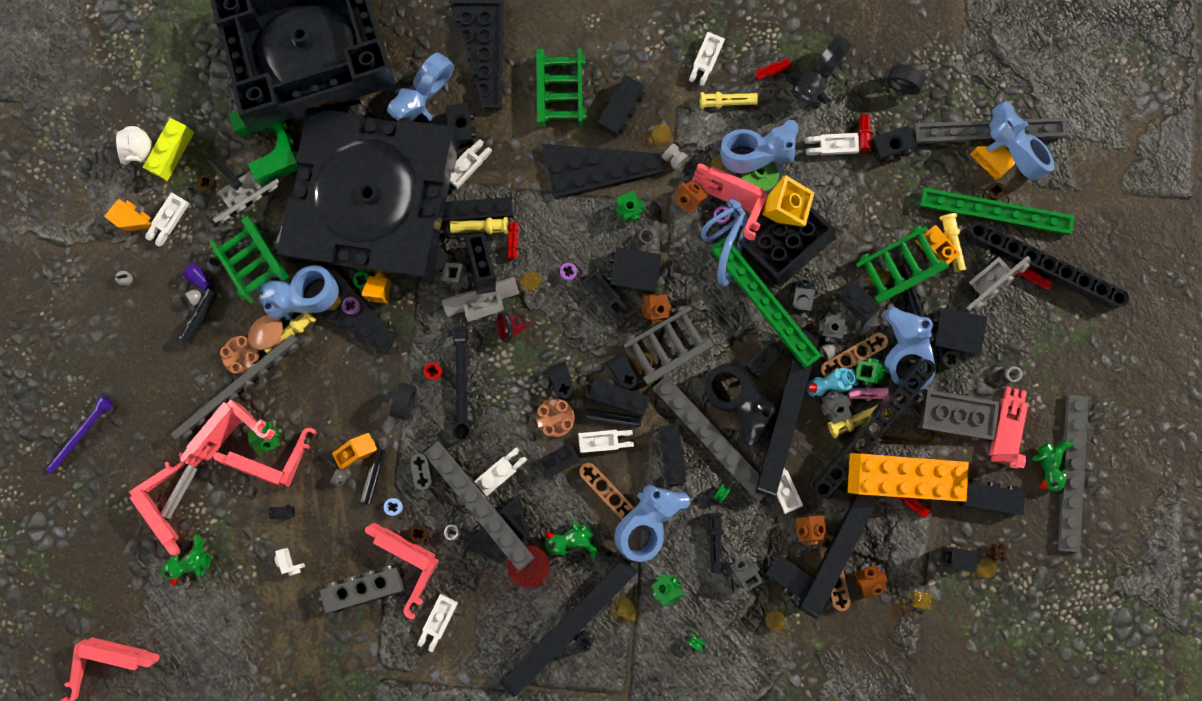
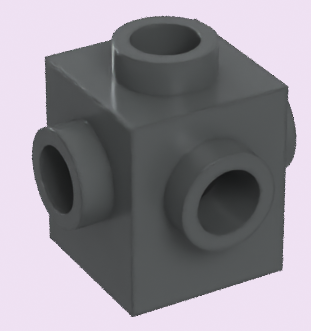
(456, 276)
(826, 331)
(836, 406)
(746, 573)

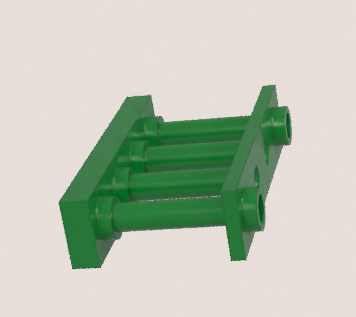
(544, 79)
(267, 256)
(900, 283)

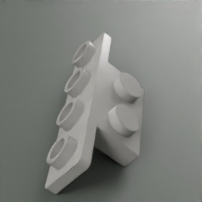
(238, 198)
(992, 278)
(482, 304)

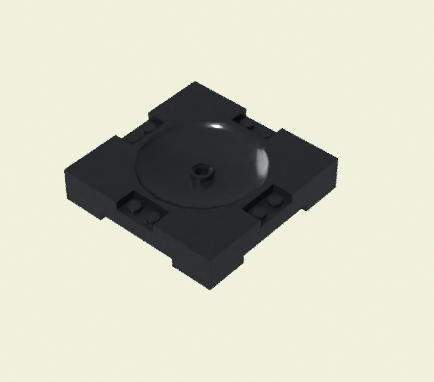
(299, 55)
(344, 161)

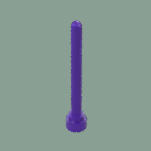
(102, 405)

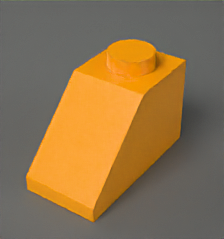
(994, 162)
(377, 289)
(354, 451)

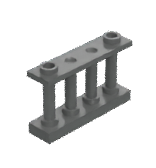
(668, 365)

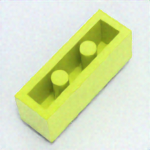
(168, 149)

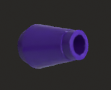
(197, 277)

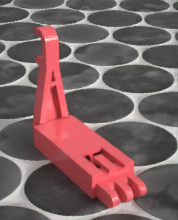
(727, 187)
(1010, 429)
(218, 430)
(264, 472)
(150, 511)
(409, 552)
(107, 653)

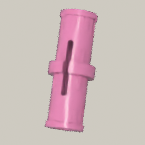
(867, 393)

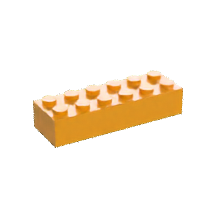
(907, 477)

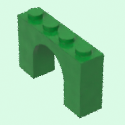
(277, 163)

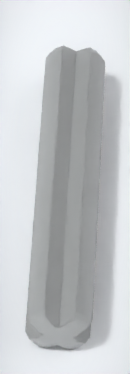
(178, 491)

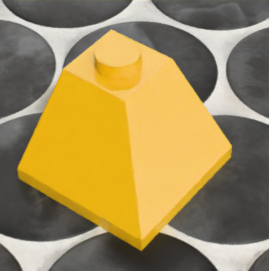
(788, 203)

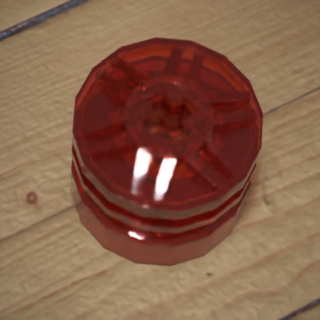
(537, 574)

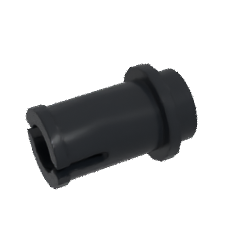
(282, 512)

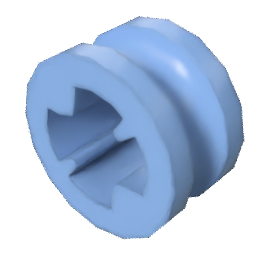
(392, 512)

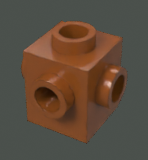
(690, 196)
(656, 307)
(811, 529)
(871, 581)

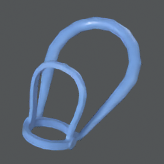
(738, 221)

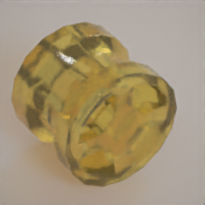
(922, 600)

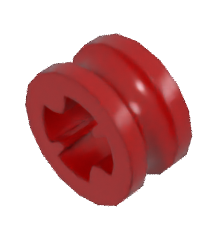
(437, 367)

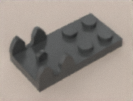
(959, 415)

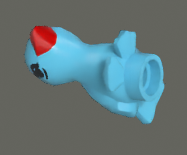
(838, 380)

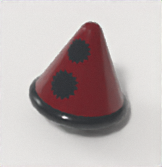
(509, 326)

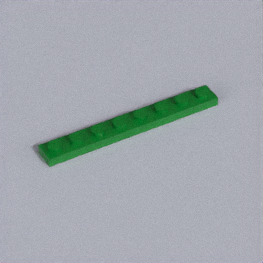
(997, 211)
(768, 306)

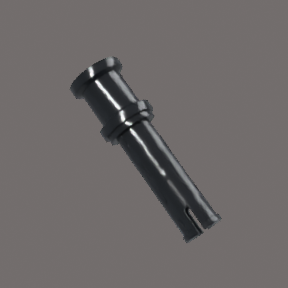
(194, 324)
(715, 531)

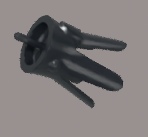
(583, 642)

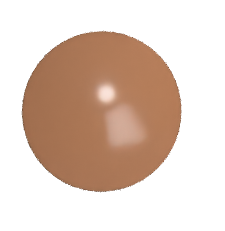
(265, 333)
(239, 355)
(555, 417)

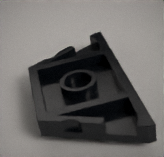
(483, 543)

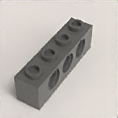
(333, 601)

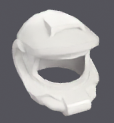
(133, 145)

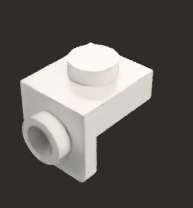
(284, 561)

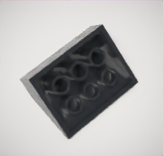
(787, 248)

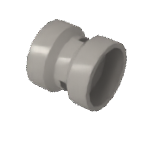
(674, 156)

